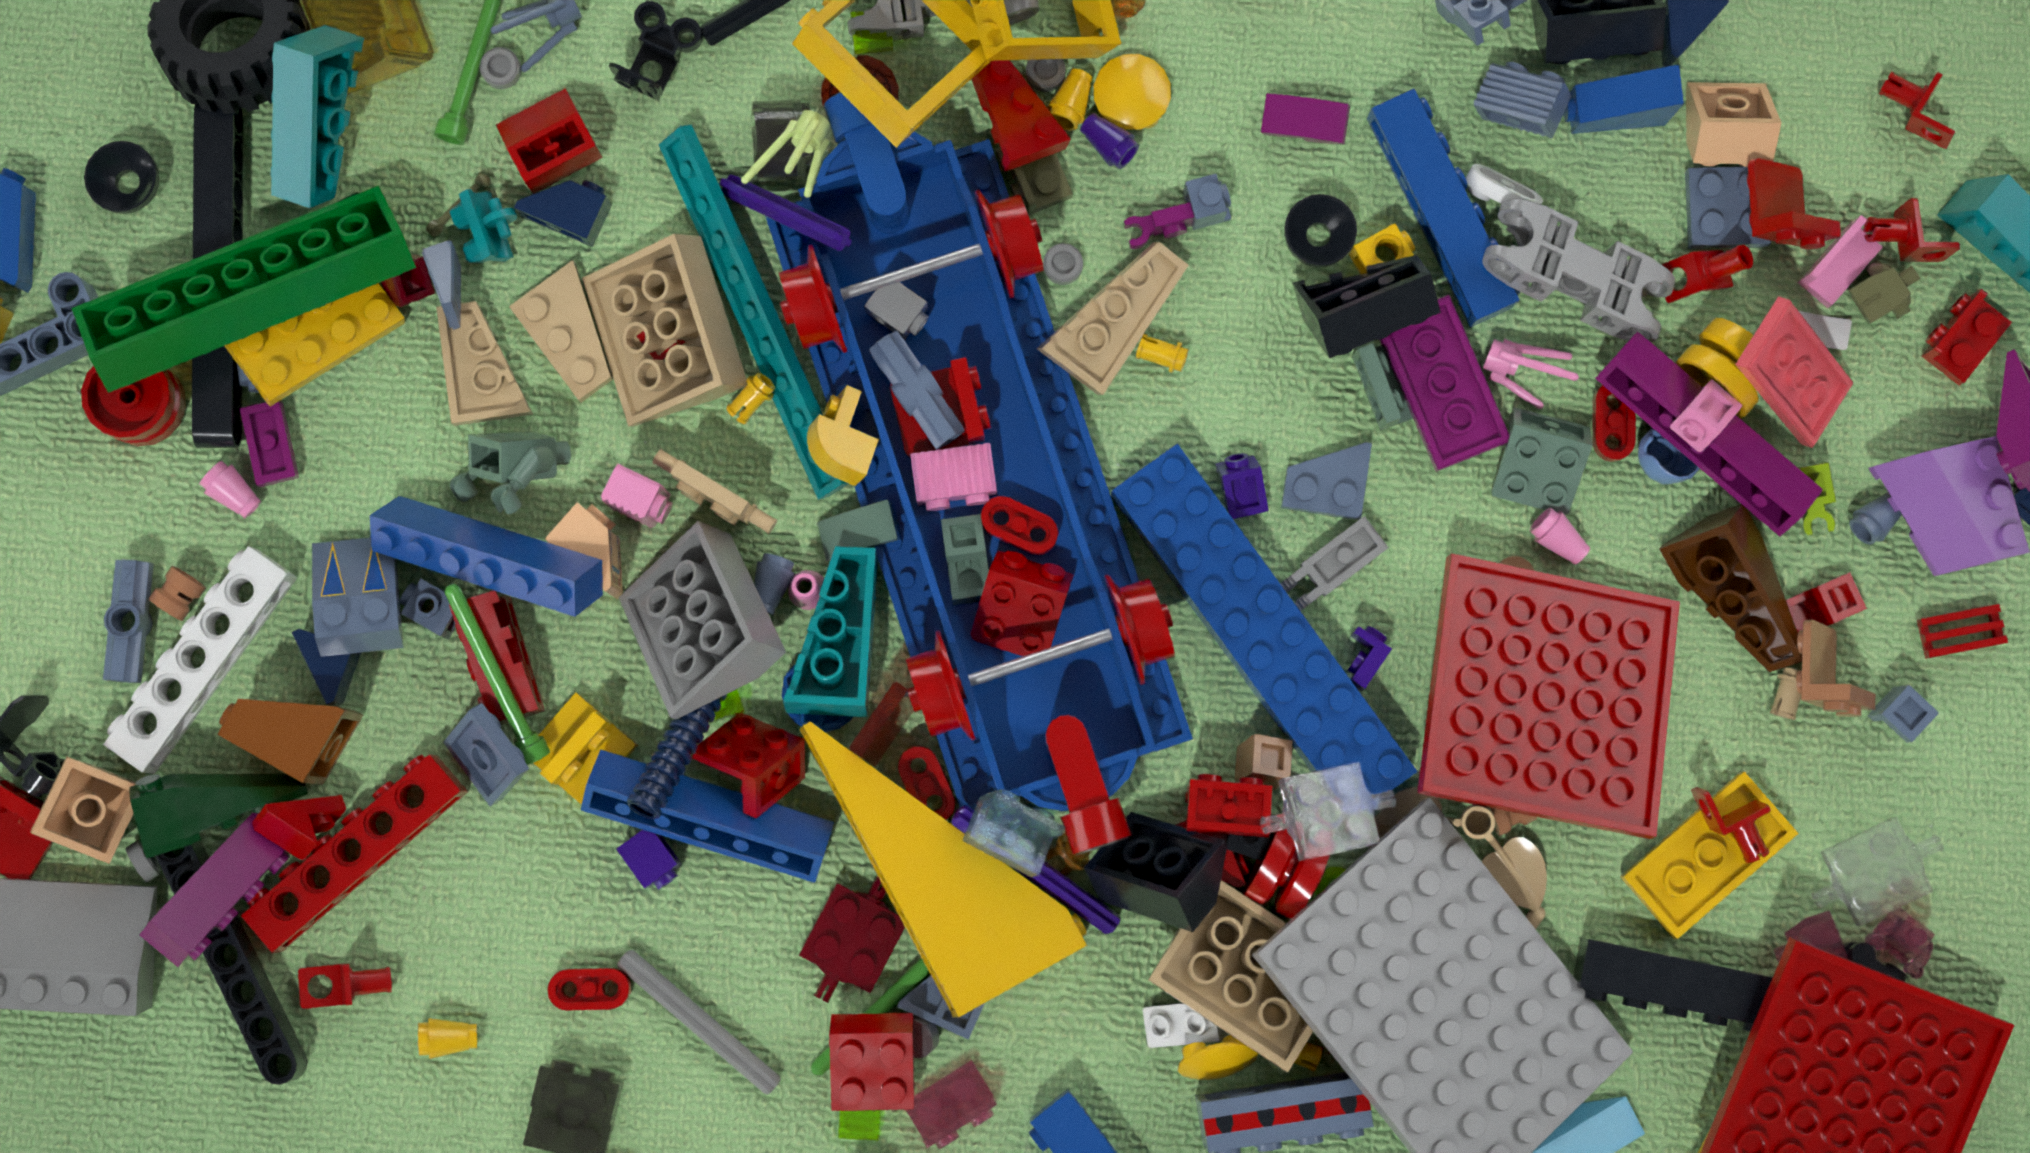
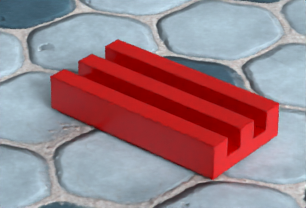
(1994, 625)

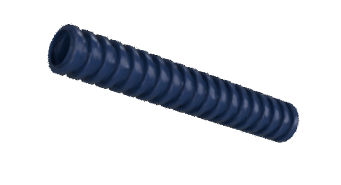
(670, 760)

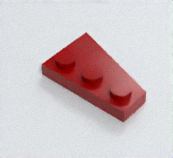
(1017, 115)

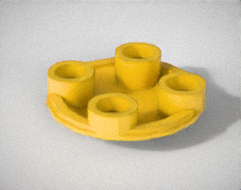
(1132, 92)
(1215, 1060)

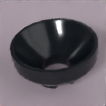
(107, 168)
(1322, 211)

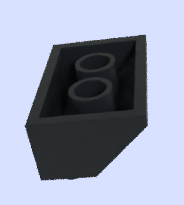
(1597, 28)
(1160, 872)

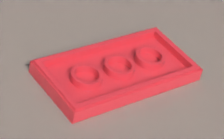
(1794, 372)

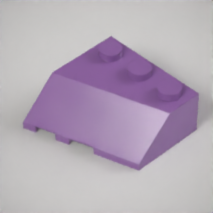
(1956, 505)

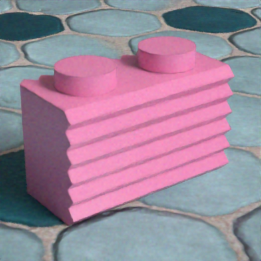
(954, 476)
(637, 497)

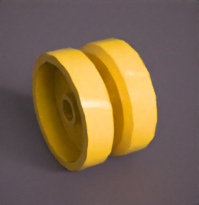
(1715, 359)

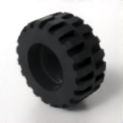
(226, 78)

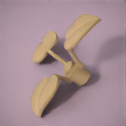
(1515, 866)

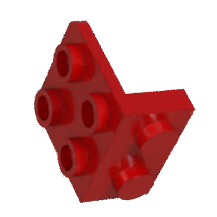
(1780, 207)
(958, 392)
(1020, 604)

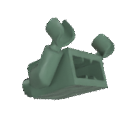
(512, 460)

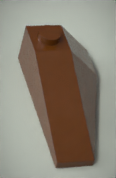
(1733, 574)

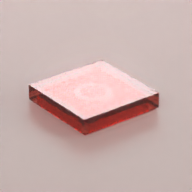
(883, 725)

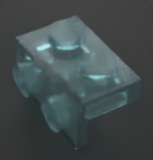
(1012, 831)

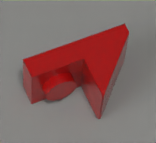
(296, 822)

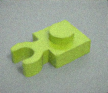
(1822, 476)

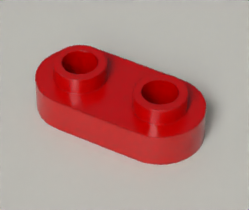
(1613, 422)
(1020, 524)
(928, 782)
(590, 989)

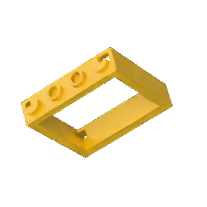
(1091, 17)
(865, 91)

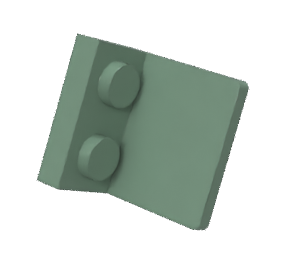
(1381, 386)
(1542, 461)

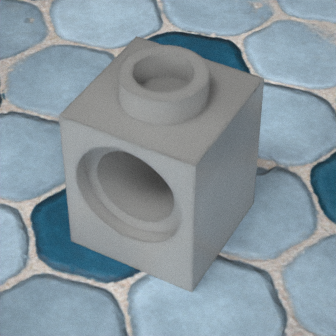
(898, 309)

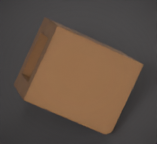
(1264, 759)

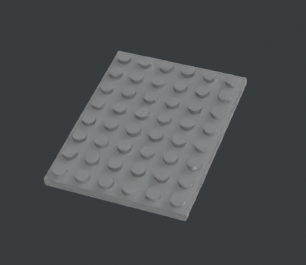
(1442, 996)

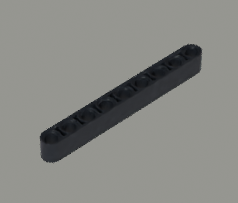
(215, 226)

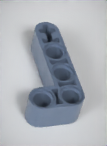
(33, 342)

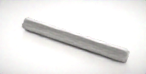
(699, 1021)

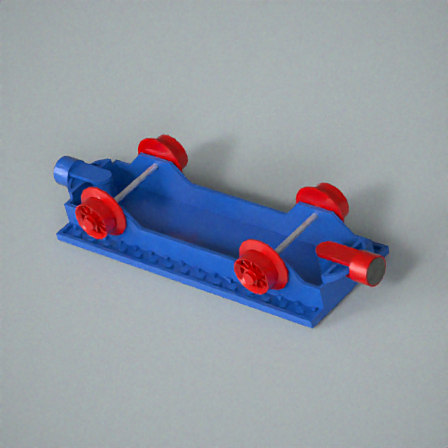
(1037, 724)

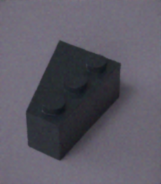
(1367, 305)

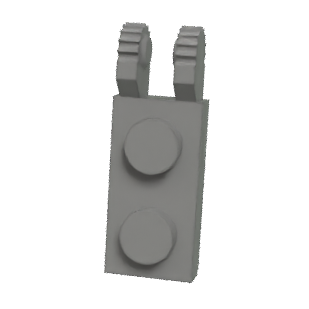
(1337, 561)

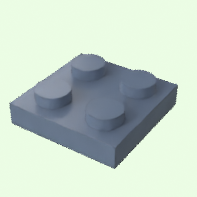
(1719, 208)
(486, 754)

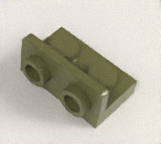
(1039, 182)

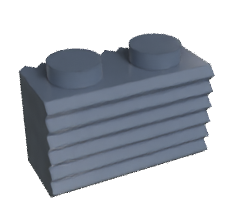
(1522, 98)

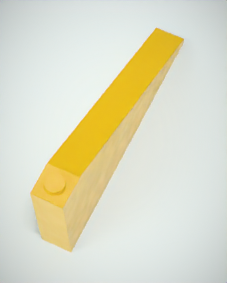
(964, 910)

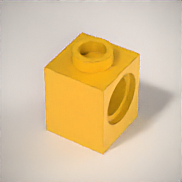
(1399, 242)

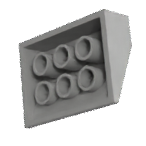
(700, 621)
(75, 947)

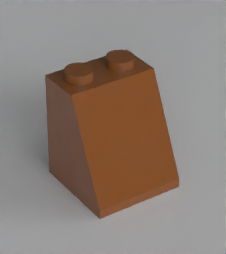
(291, 736)

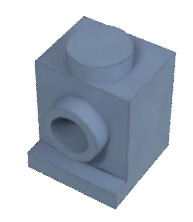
(1208, 201)
(439, 619)

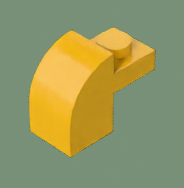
(835, 445)

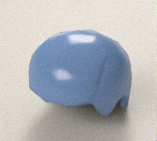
(1664, 461)

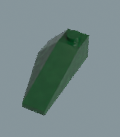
(179, 806)

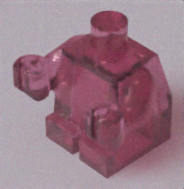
(1819, 932)
(1906, 939)

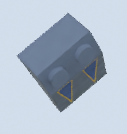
(354, 598)

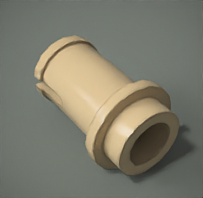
(1787, 696)

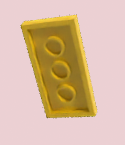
(314, 342)
(1699, 867)

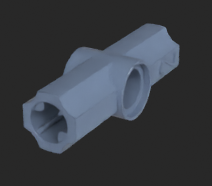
(916, 390)
(129, 593)

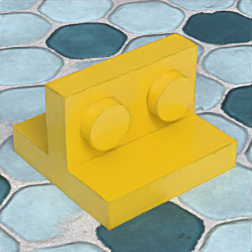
(575, 742)

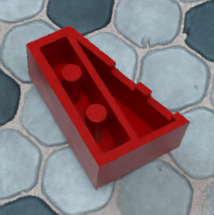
(503, 634)

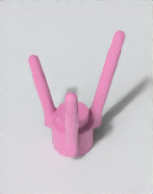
(1507, 356)

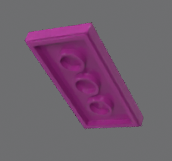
(1445, 388)

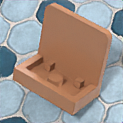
(1818, 675)

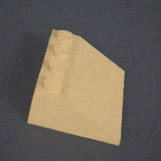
(672, 298)
(1225, 983)

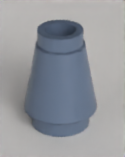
(1874, 520)
(772, 579)

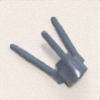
(556, 12)

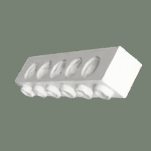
(221, 653)

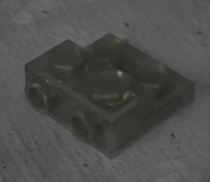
(572, 1109)

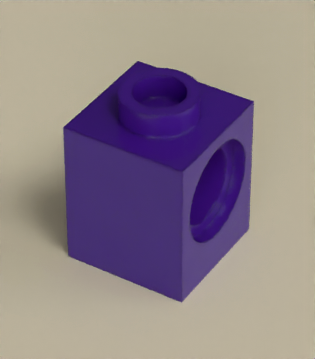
(650, 859)

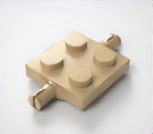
(724, 502)

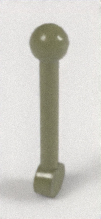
(436, 226)

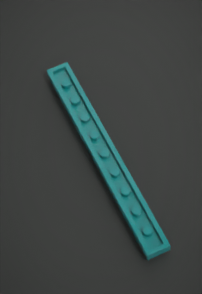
(747, 296)

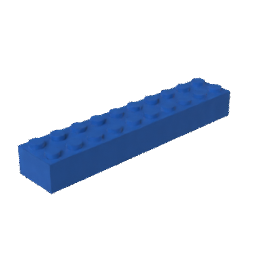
(1257, 622)

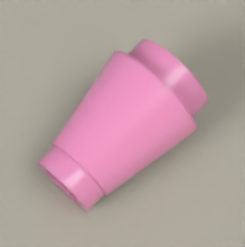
(230, 489)
(1558, 535)
(805, 600)

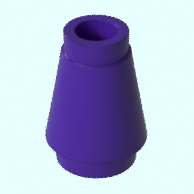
(1110, 141)

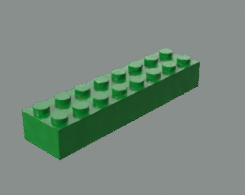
(242, 289)

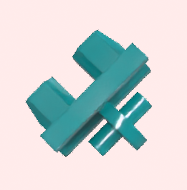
(488, 225)

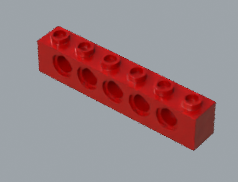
(266, 909)

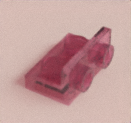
(951, 1104)

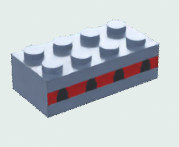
(1283, 1112)

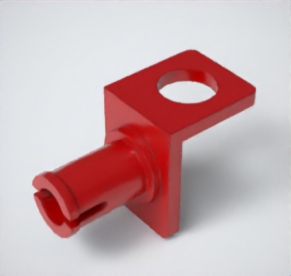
(1916, 99)
(1908, 233)
(1709, 270)
(1739, 822)
(345, 984)

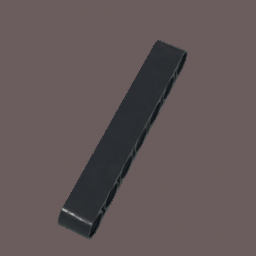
(231, 978)

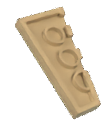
(1111, 323)

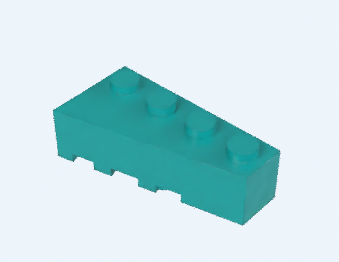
(309, 112)
(1996, 221)
(837, 650)

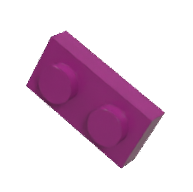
(269, 443)

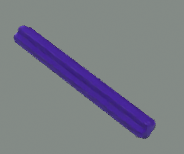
(786, 213)
(1059, 887)

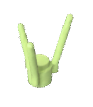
(807, 136)

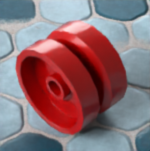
(138, 412)
(1282, 867)

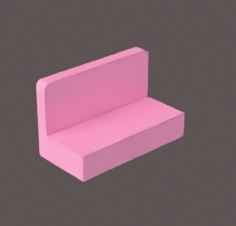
(1840, 264)

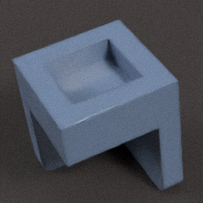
(1904, 712)

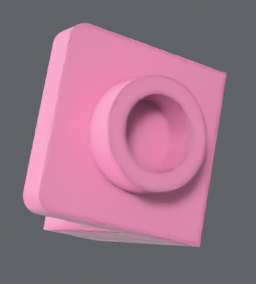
(1706, 416)

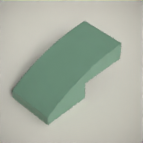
(859, 527)
(965, 557)

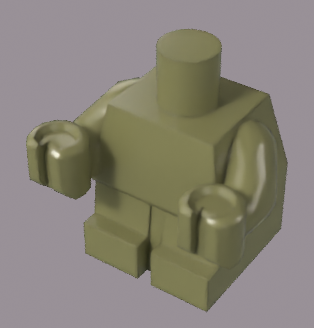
(1883, 291)

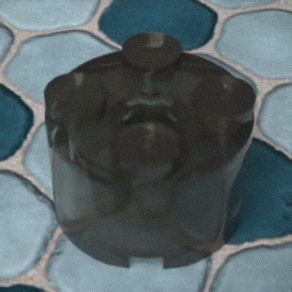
(770, 122)

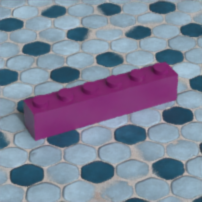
(1735, 459)

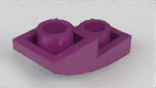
(1305, 118)

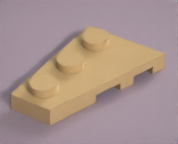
(563, 328)
(477, 372)

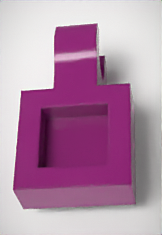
(1167, 221)

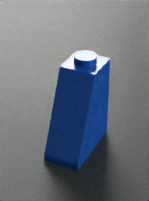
(1625, 101)
(16, 230)

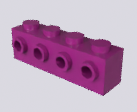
(212, 892)

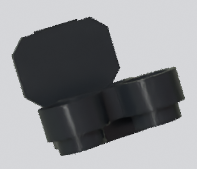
(658, 45)
(38, 768)

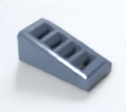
(446, 276)

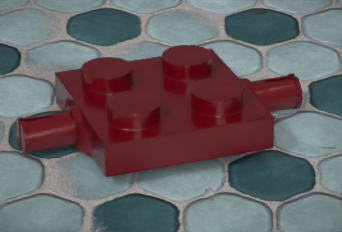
(852, 938)

